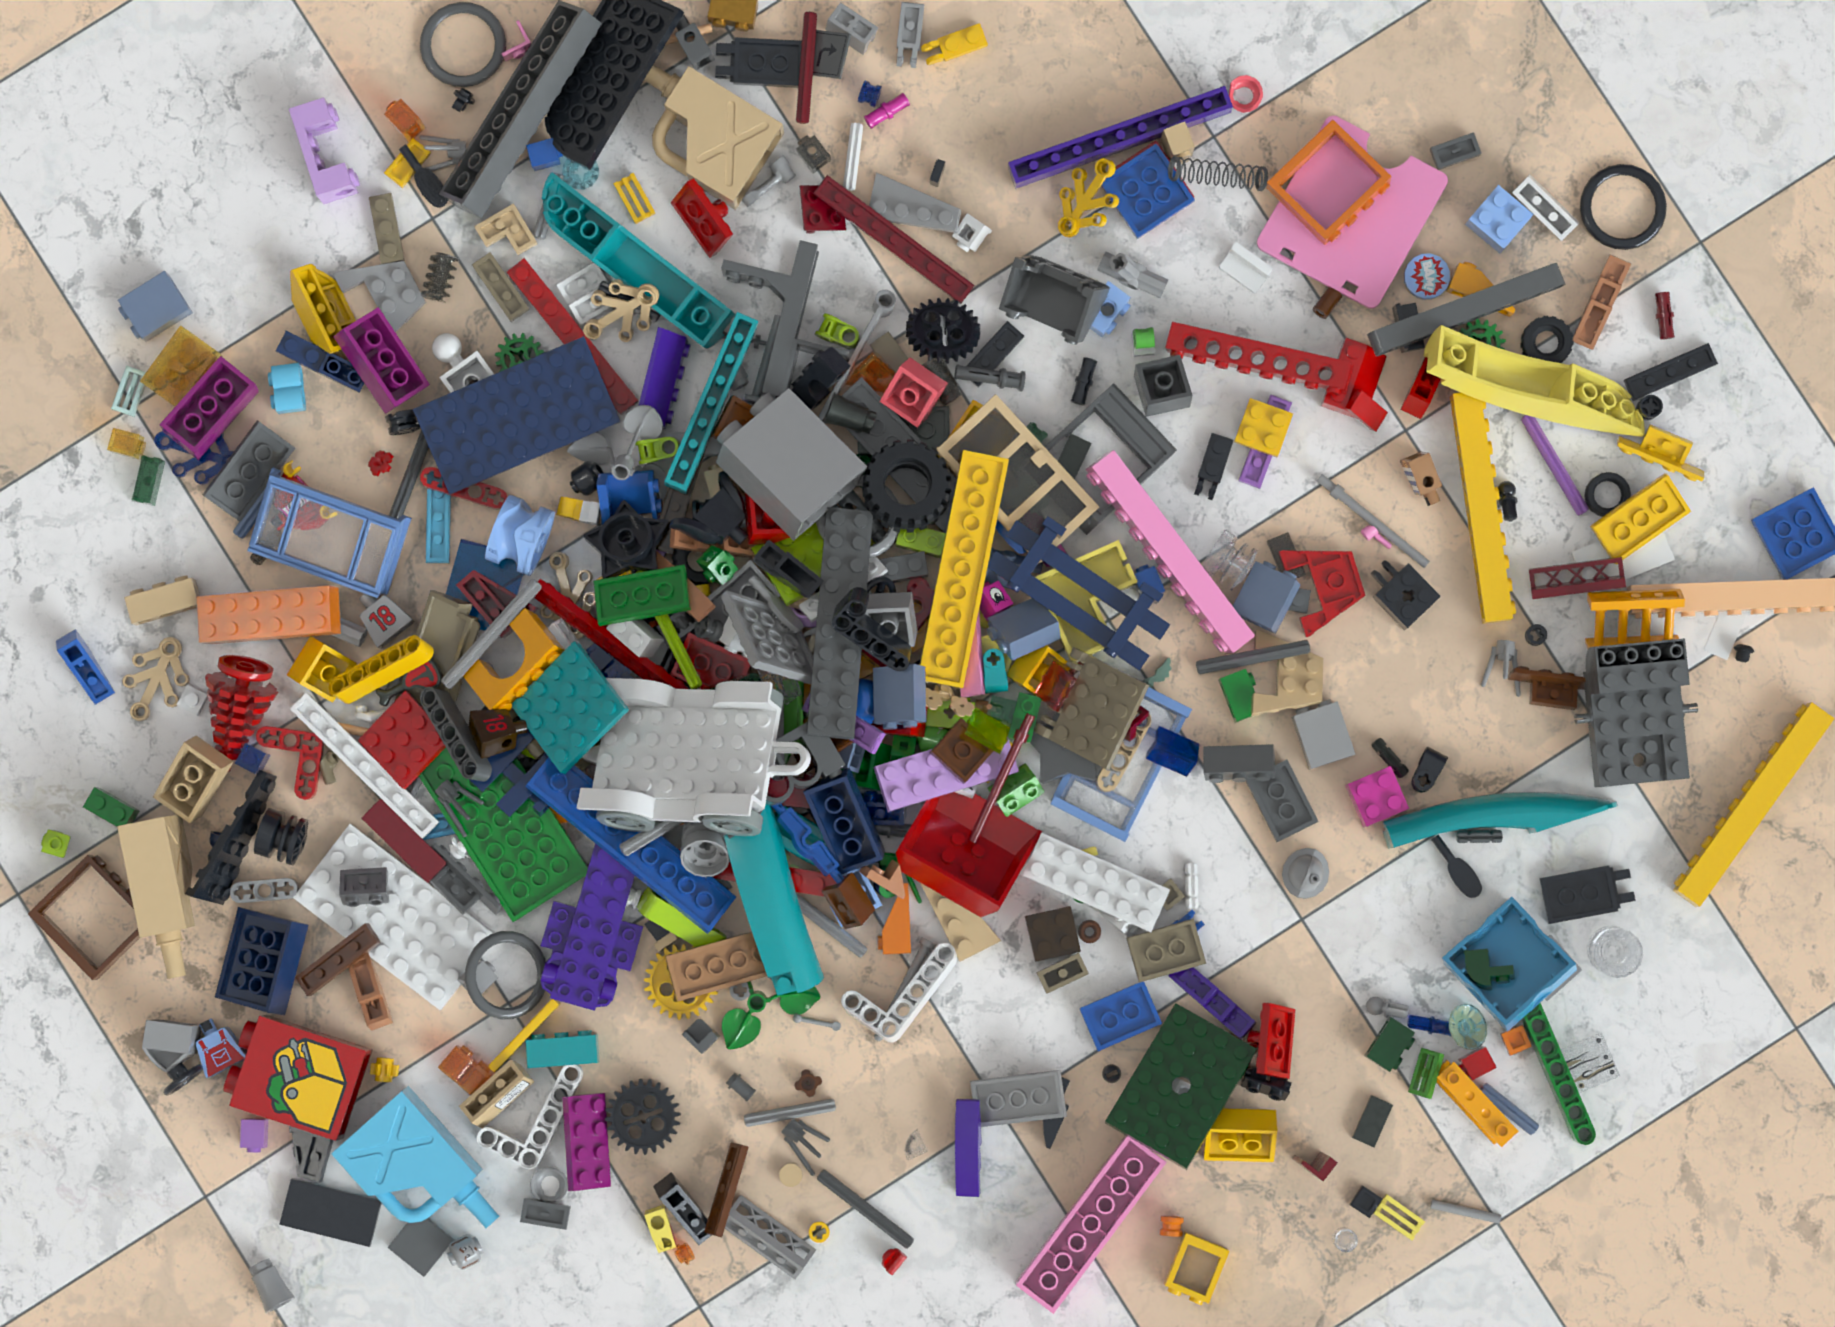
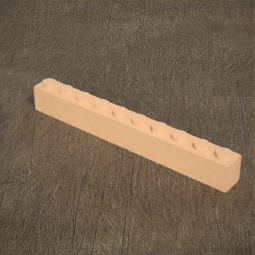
(1748, 596)

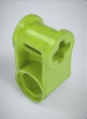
(833, 331)
(655, 449)

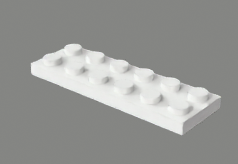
(1096, 882)

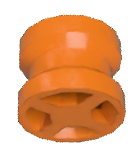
(1171, 1226)

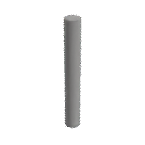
(1465, 1211)

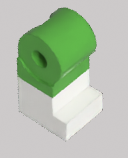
(1143, 342)

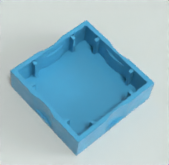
(1516, 941)

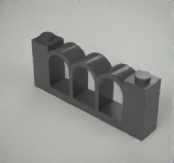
(823, 755)

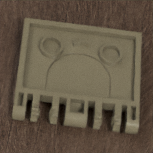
(1096, 711)

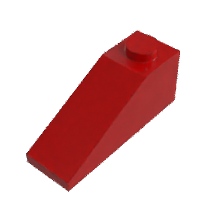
(1420, 392)

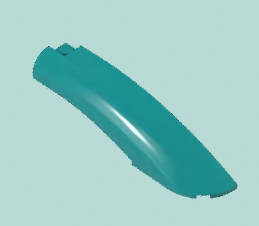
(633, 262)
(1508, 810)
(773, 907)

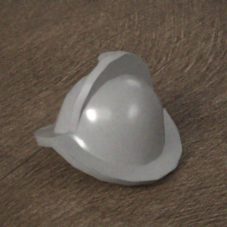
(1305, 873)

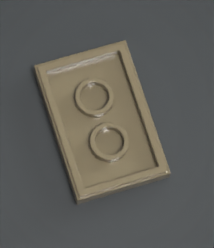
(1166, 950)

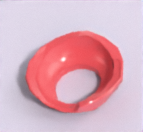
(1248, 82)

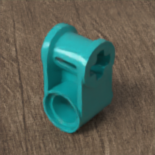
(994, 676)

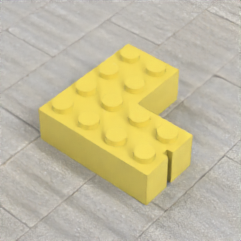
(1108, 565)

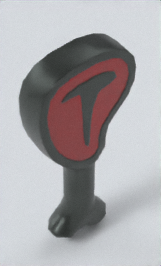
(423, 676)

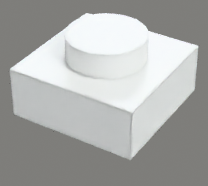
(192, 700)

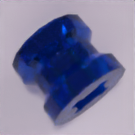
(869, 93)

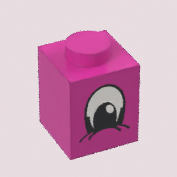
(994, 599)

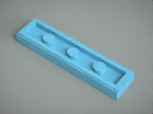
(437, 524)

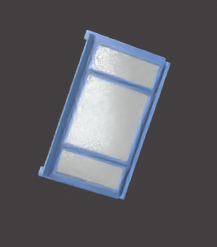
(328, 536)
(1117, 810)

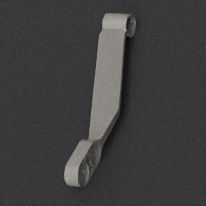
(879, 311)

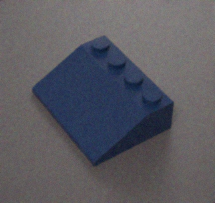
(261, 961)

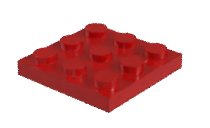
(403, 740)

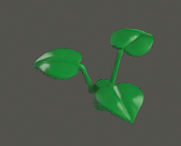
(742, 1028)

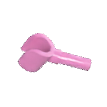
(1370, 532)

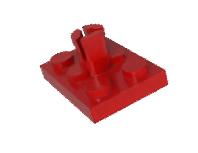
(703, 217)
(1274, 1040)

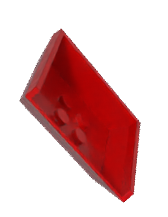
(964, 871)

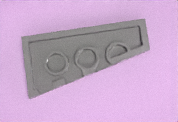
(911, 207)

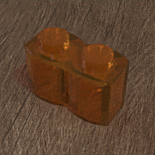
(465, 1070)

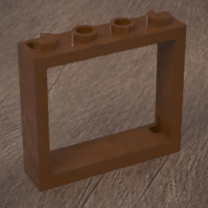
(60, 938)

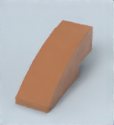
(370, 993)

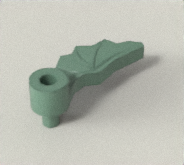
(1160, 674)

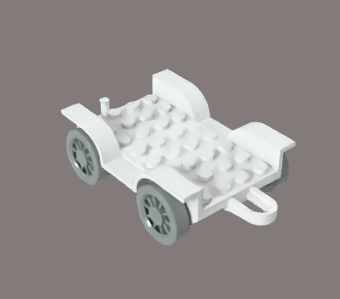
(689, 757)

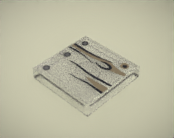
(1590, 1062)

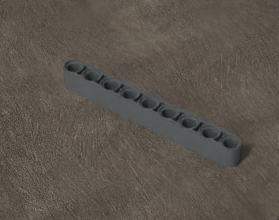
(1466, 309)

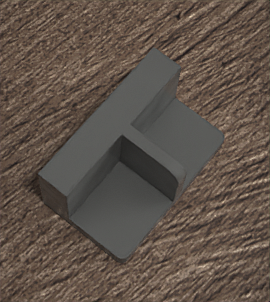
(701, 1035)

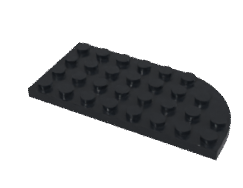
(609, 75)

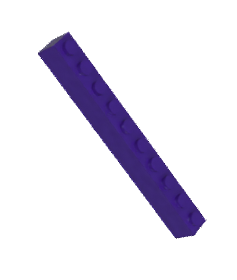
(1118, 137)

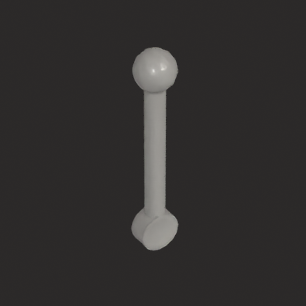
(797, 1018)

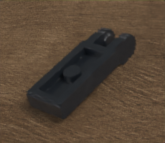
(1213, 463)

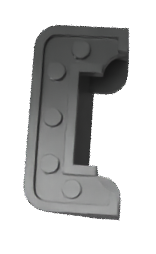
(1053, 296)

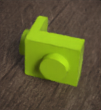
(55, 843)

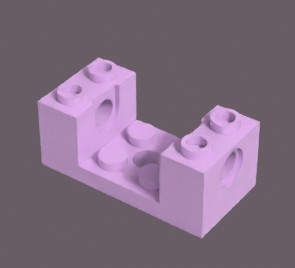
(313, 120)

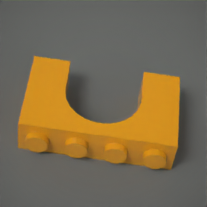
(540, 653)

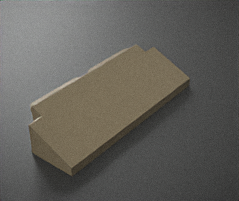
(450, 633)

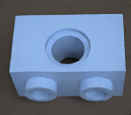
(1119, 302)

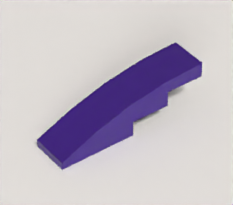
(1214, 1001)
(967, 1147)

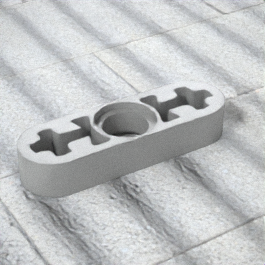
(247, 898)

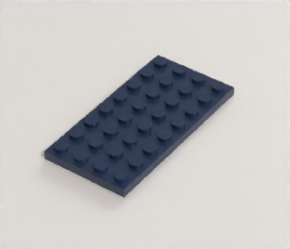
(516, 415)

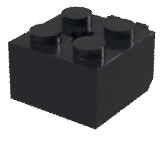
(1391, 595)

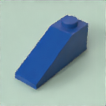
(84, 666)

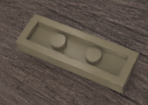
(386, 228)
(500, 287)

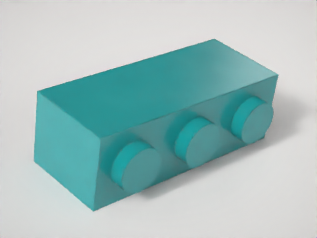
(562, 1049)

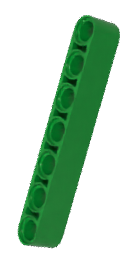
(1564, 1077)

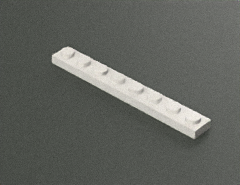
(364, 765)

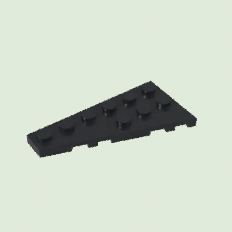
(233, 843)

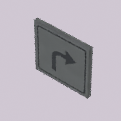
(830, 53)

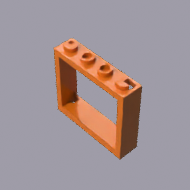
(1310, 149)

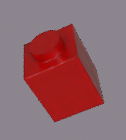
(1477, 1063)

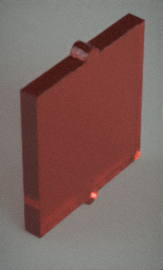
(1055, 686)

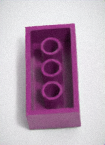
(381, 360)
(209, 408)

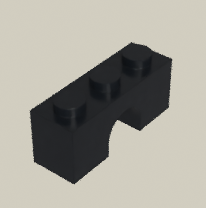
(819, 376)

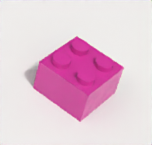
(1377, 796)

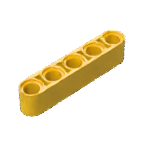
(380, 669)

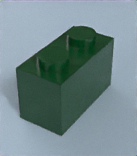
(1390, 1044)

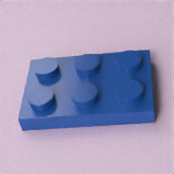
(1120, 1016)

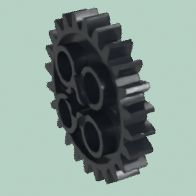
(959, 326)
(650, 1136)

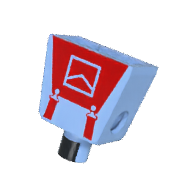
(218, 1049)

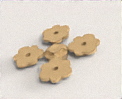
(945, 693)

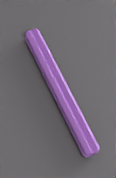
(1555, 464)

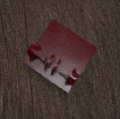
(817, 214)

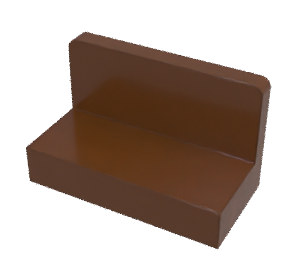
(849, 901)

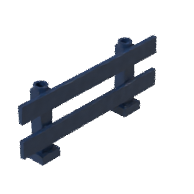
(1135, 612)
(502, 762)

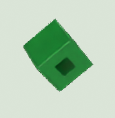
(902, 747)

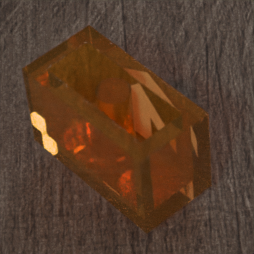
(404, 119)

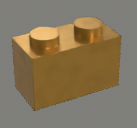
(733, 13)

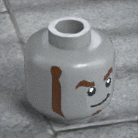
(465, 1252)

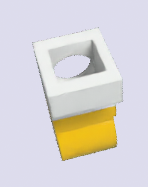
(579, 510)

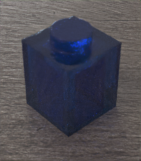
(252, 758)

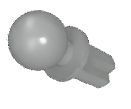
(1376, 1006)

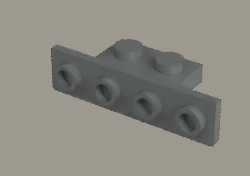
(459, 886)

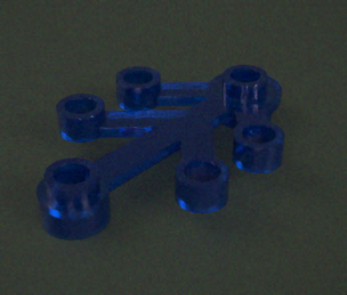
(221, 458)

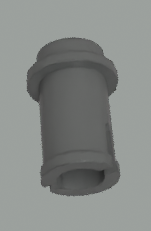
(740, 1086)

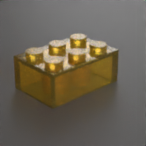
(179, 366)

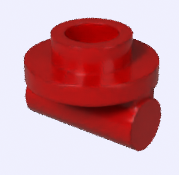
(893, 1260)

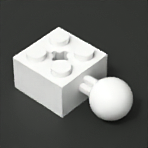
(448, 350)

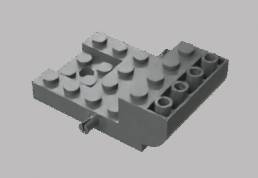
(1637, 709)

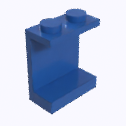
(637, 490)

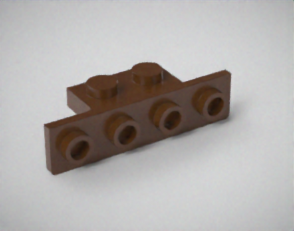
(1550, 688)

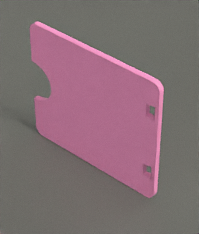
(1379, 239)

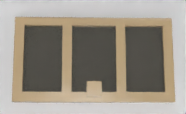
(1034, 479)

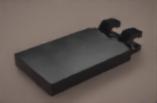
(761, 62)
(1583, 893)

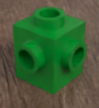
(717, 565)

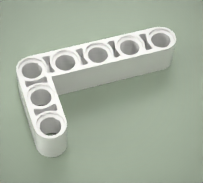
(905, 999)
(541, 1123)

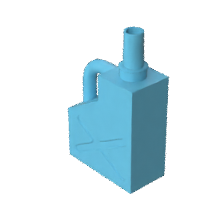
(411, 1149)

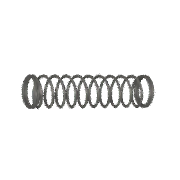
(1179, 171)

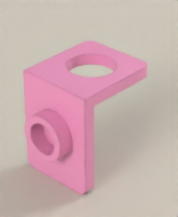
(519, 50)

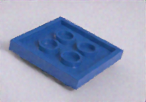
(1146, 191)
(1797, 533)

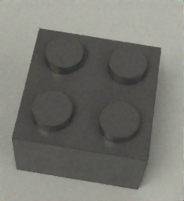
(1163, 385)

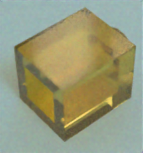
(126, 443)

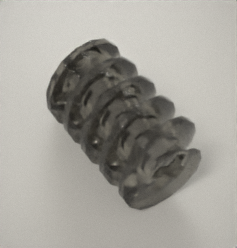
(439, 276)

